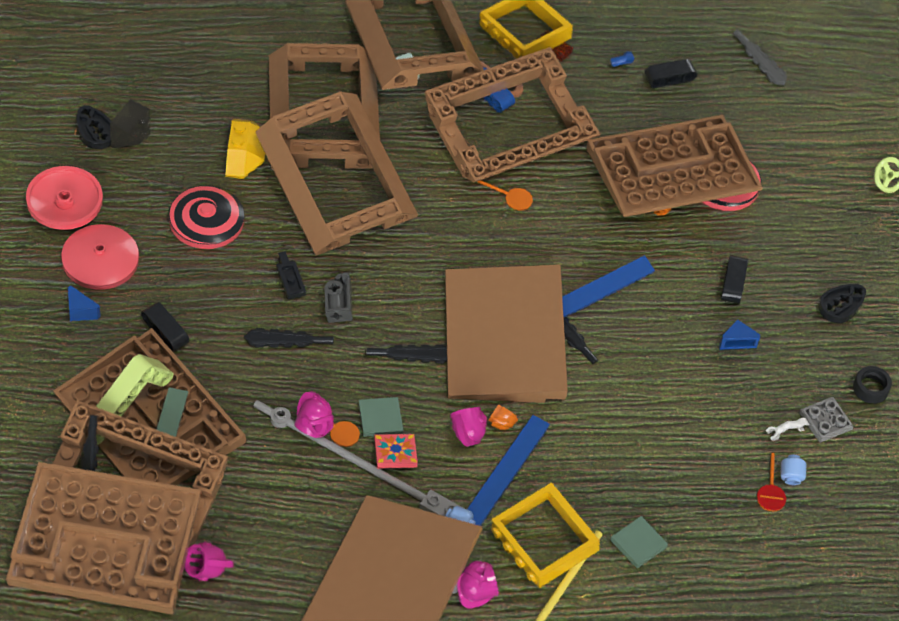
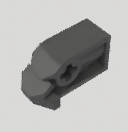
(339, 299)

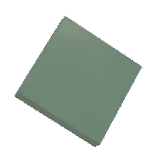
(380, 416)
(639, 542)

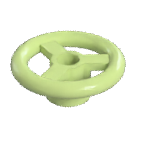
(885, 174)

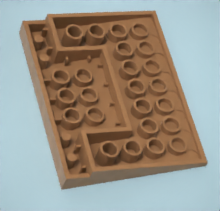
(673, 165)
(505, 334)
(201, 422)
(104, 538)
(394, 565)

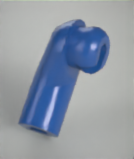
(627, 58)

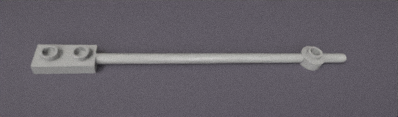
(431, 502)

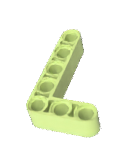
(131, 382)

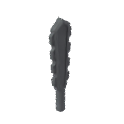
(767, 66)

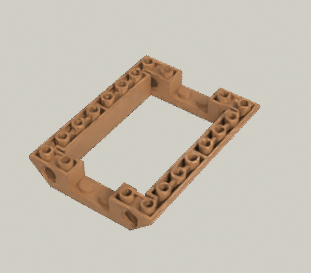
(351, 58)
(539, 65)
(404, 72)
(337, 233)
(150, 441)

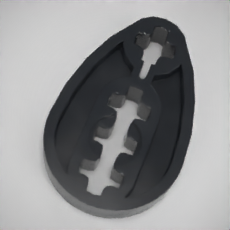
(87, 131)
(846, 310)

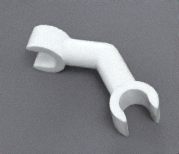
(787, 425)

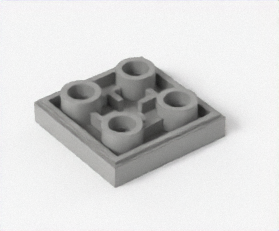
(826, 419)

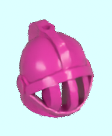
(314, 415)
(469, 425)
(211, 561)
(477, 584)

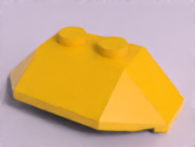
(244, 149)

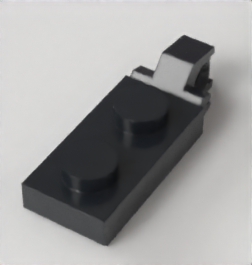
(290, 277)

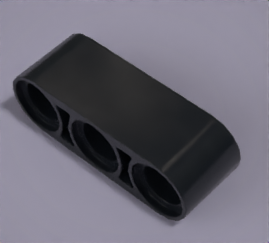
(670, 73)
(734, 279)
(165, 326)

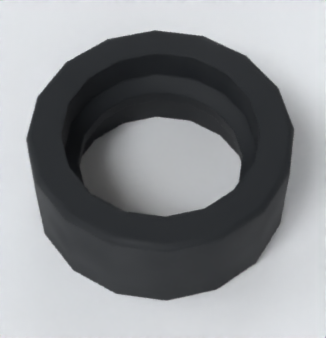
(872, 396)

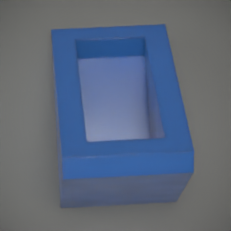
(81, 306)
(739, 337)

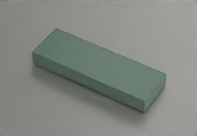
(172, 411)

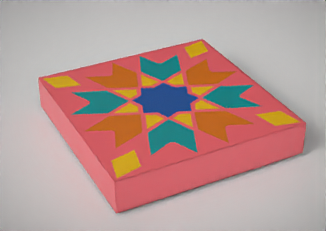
(395, 451)

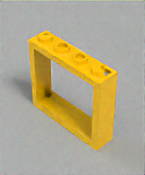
(561, 27)
(550, 493)

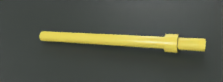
(562, 587)

